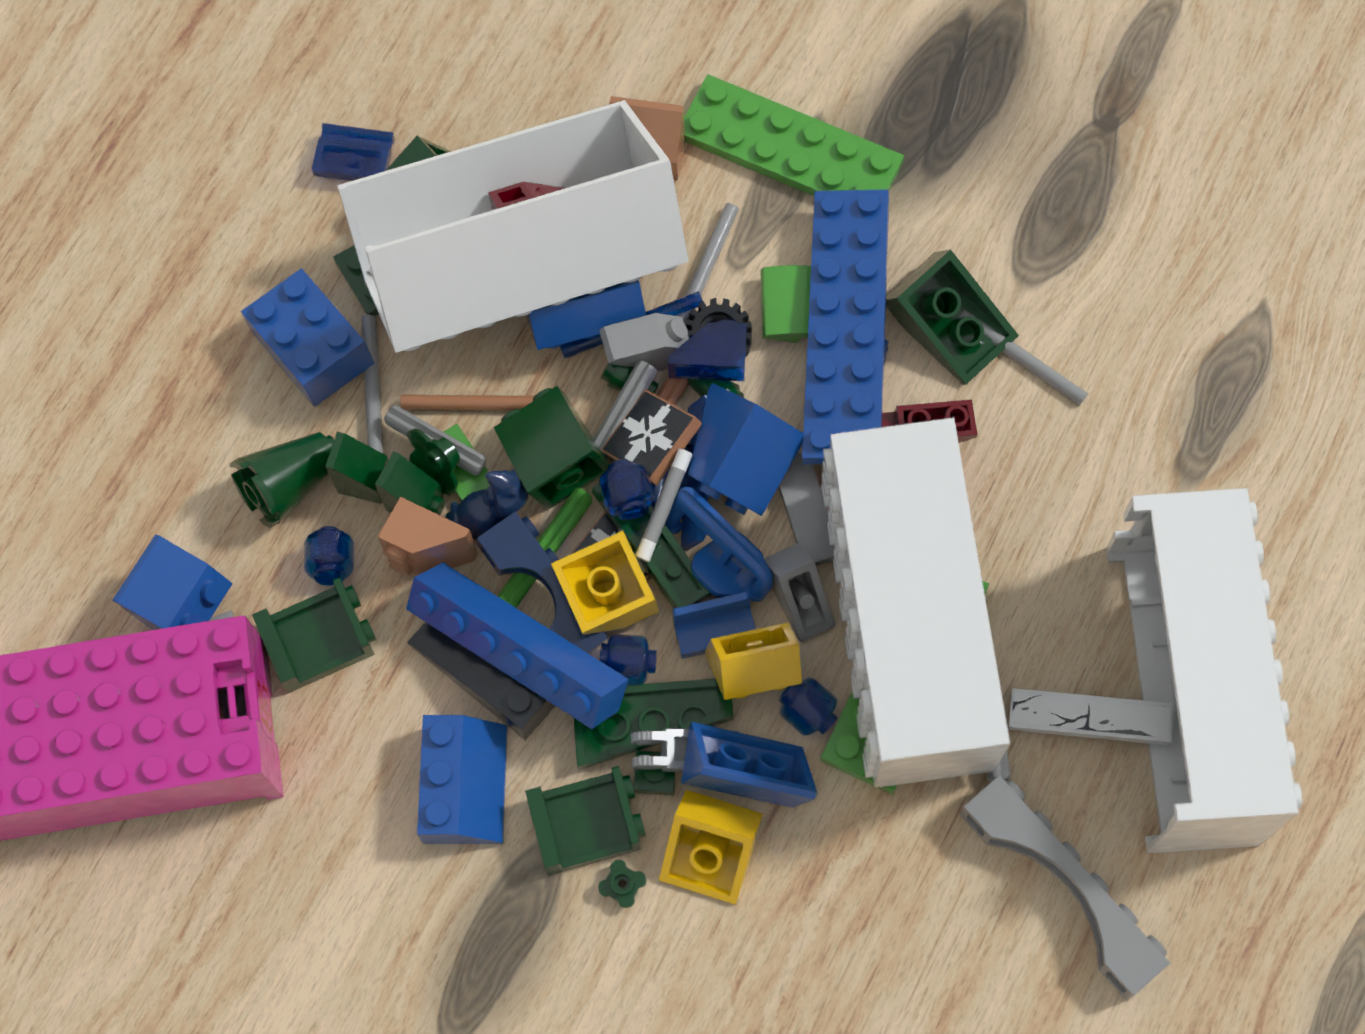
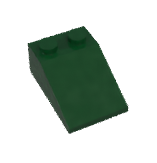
(930, 309)

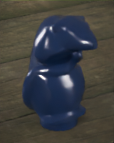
(488, 507)

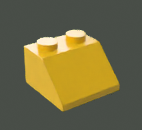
(605, 586)
(710, 846)

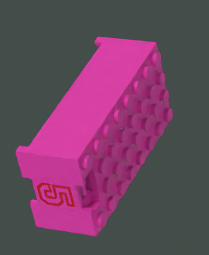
(134, 727)

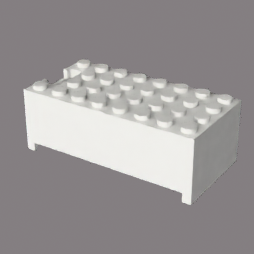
(1209, 652)

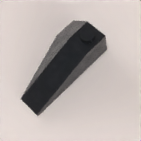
(492, 688)

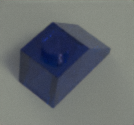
(712, 353)

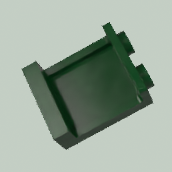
(316, 636)
(585, 821)

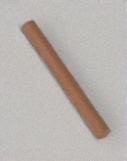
(464, 402)

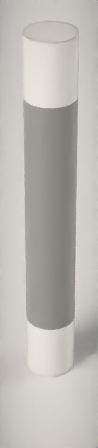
(663, 505)

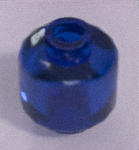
(626, 490)
(328, 555)
(629, 657)
(808, 707)

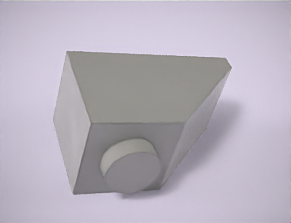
(645, 339)
(800, 592)

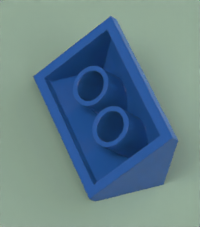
(747, 766)

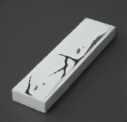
(1091, 716)

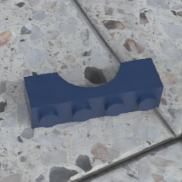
(514, 549)

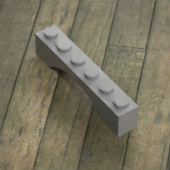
(1123, 950)

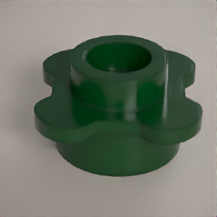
(624, 895)

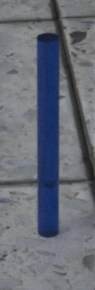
(672, 308)

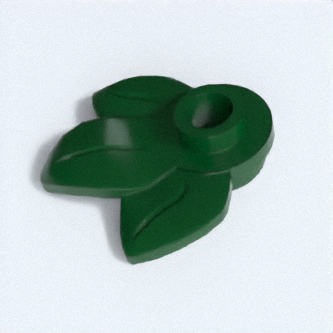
(435, 458)

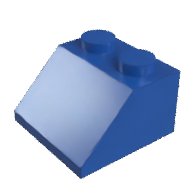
(171, 587)

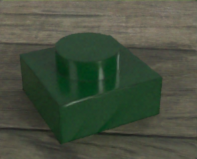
(655, 780)

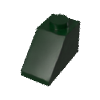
(355, 468)
(407, 481)

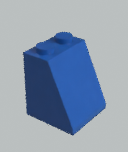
(742, 451)

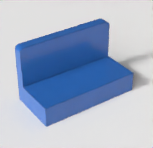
(711, 619)

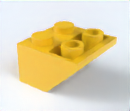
(755, 661)

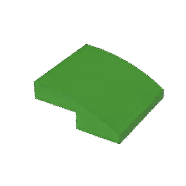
(785, 302)

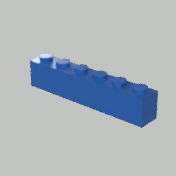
(517, 645)

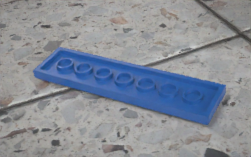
(845, 317)

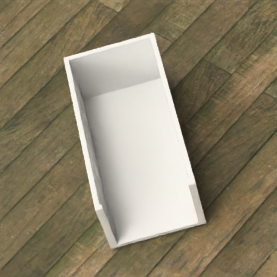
(454, 265)
(913, 604)

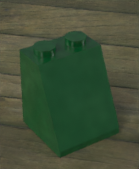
(550, 447)

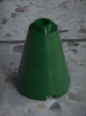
(282, 475)

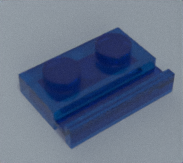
(351, 152)

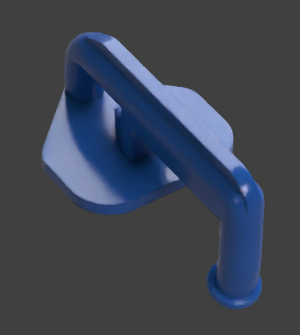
(730, 560)

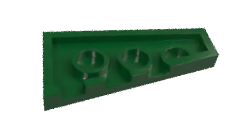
(651, 709)

